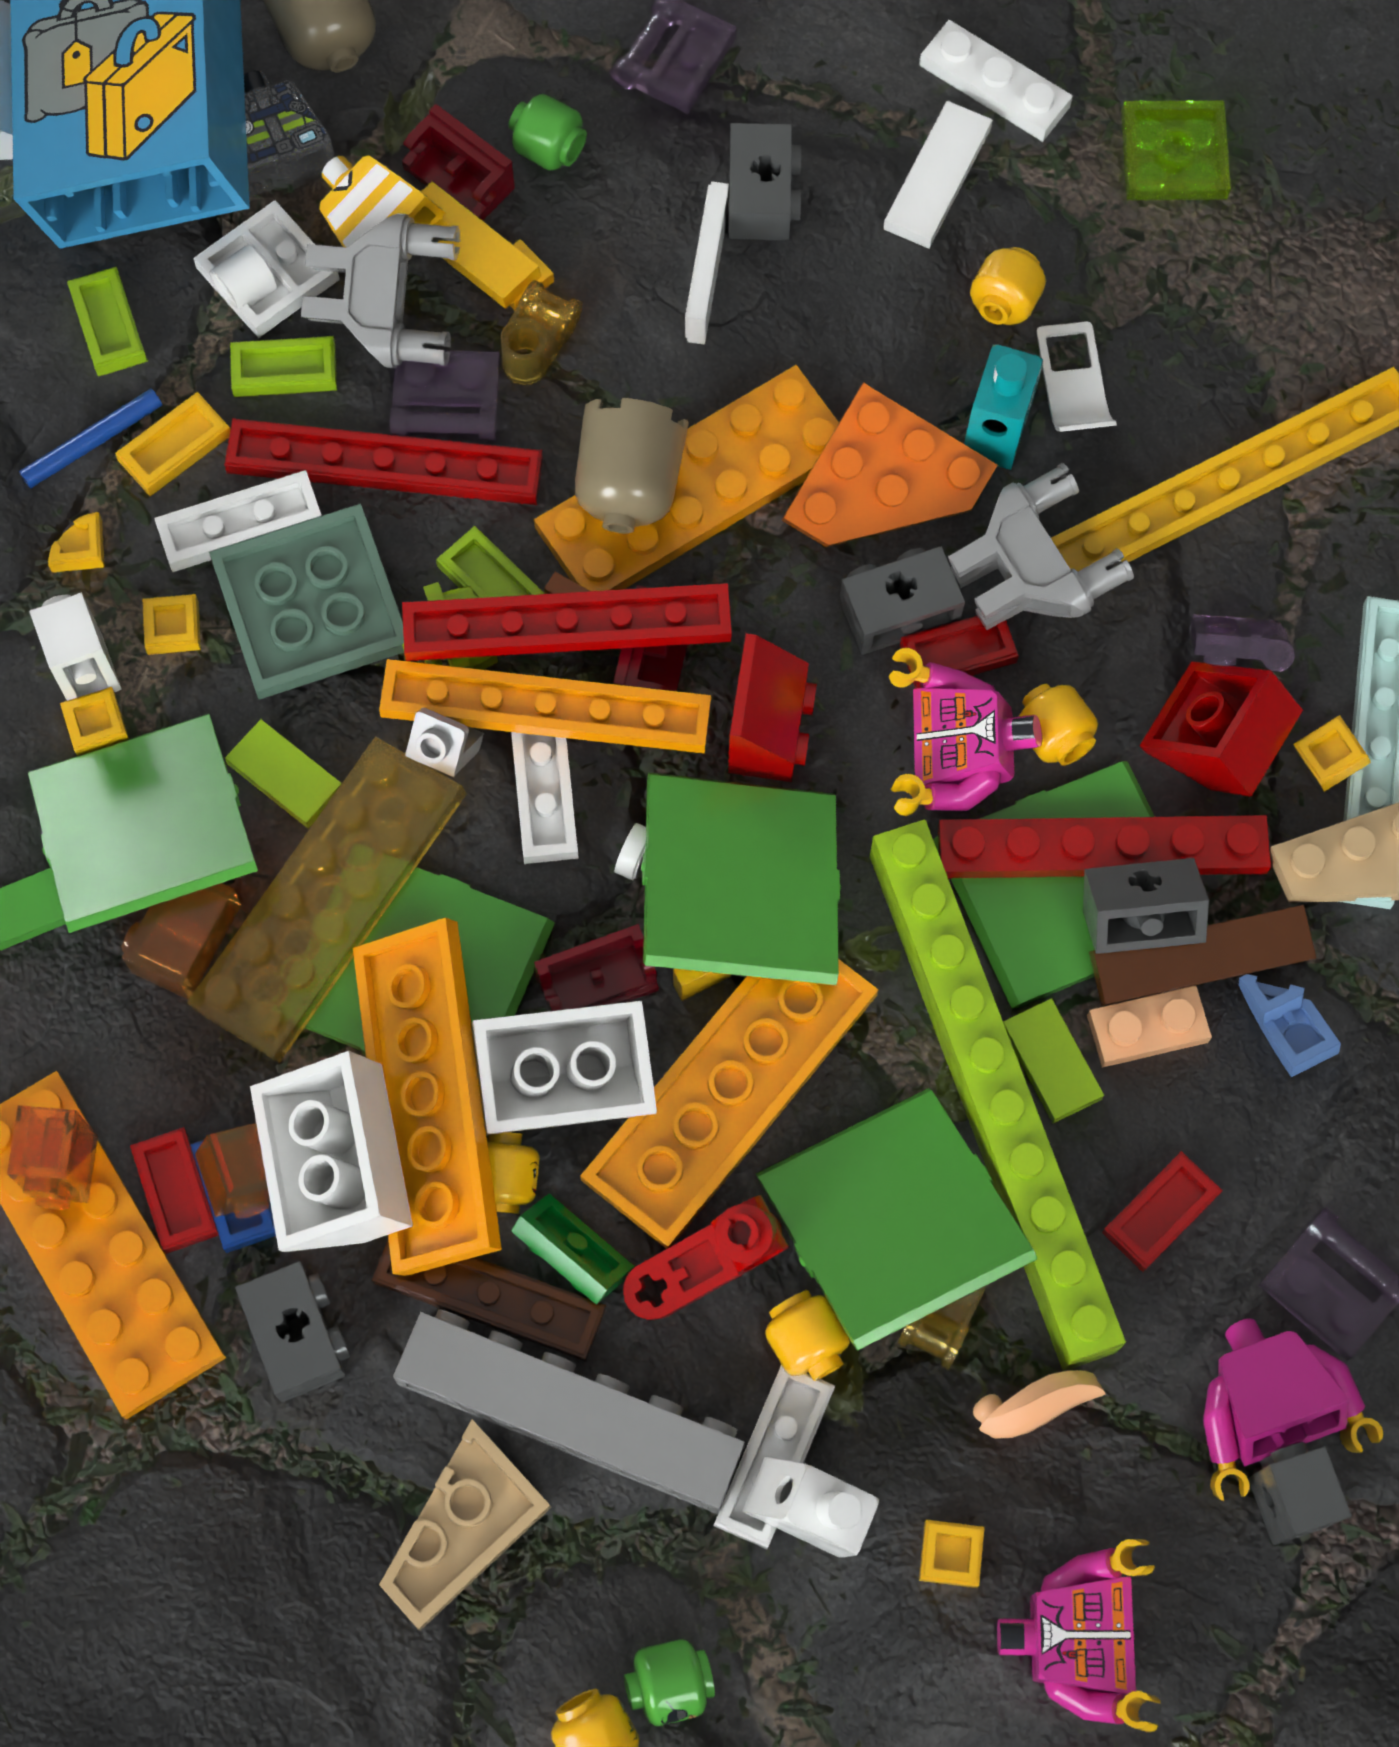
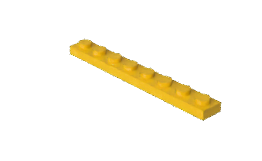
(1236, 475)

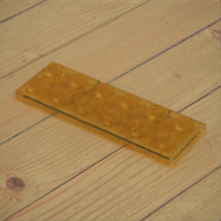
(327, 899)

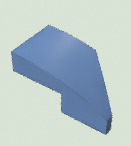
(1290, 1024)

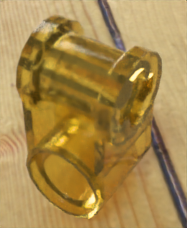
(538, 324)
(948, 1322)

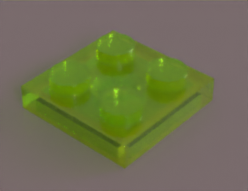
(1175, 150)

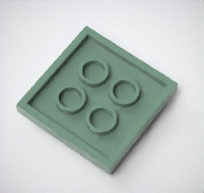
(309, 601)

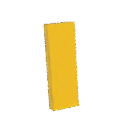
(483, 253)

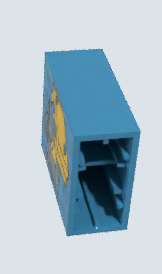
(127, 114)

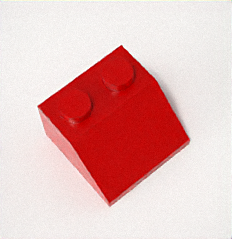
(769, 712)
(1223, 726)

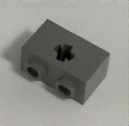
(761, 181)
(882, 617)
(1145, 905)
(269, 1306)
(1298, 1493)

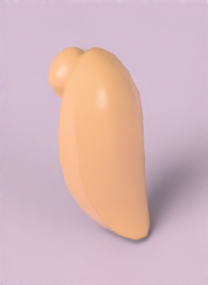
(1036, 1403)

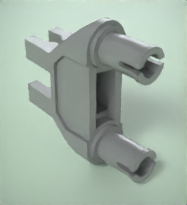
(377, 288)
(1029, 560)

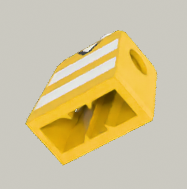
(369, 195)

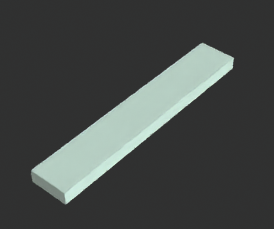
(1376, 718)

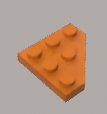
(885, 474)

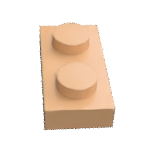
(1149, 1026)

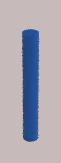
(90, 438)

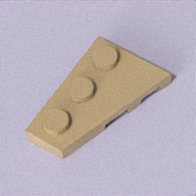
(1342, 860)
(464, 1527)

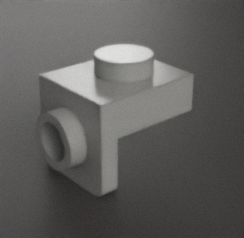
(442, 742)

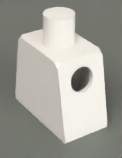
(817, 1509)

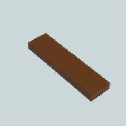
(1229, 951)
(502, 1302)

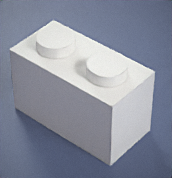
(74, 646)

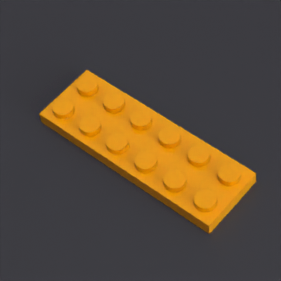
(725, 473)
(423, 1037)
(723, 1098)
(109, 1274)

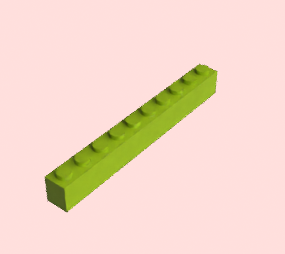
(995, 1094)

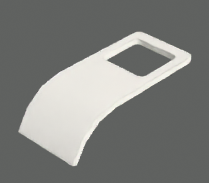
(1074, 395)

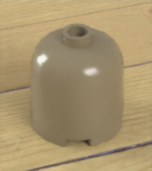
(324, 31)
(628, 463)

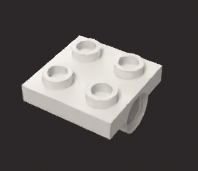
(263, 269)

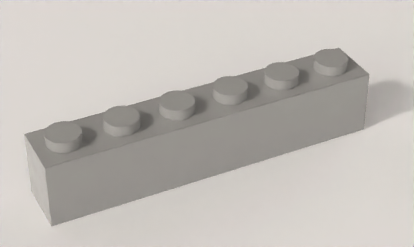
(570, 1411)

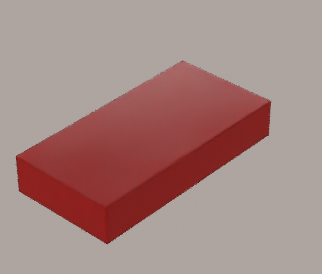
(964, 646)
(174, 1190)
(1162, 1211)

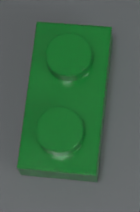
(572, 1248)

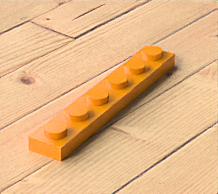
(548, 706)

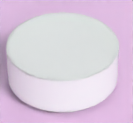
(632, 853)

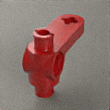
(707, 1259)

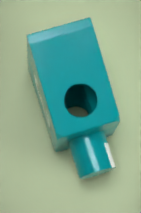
(1003, 396)

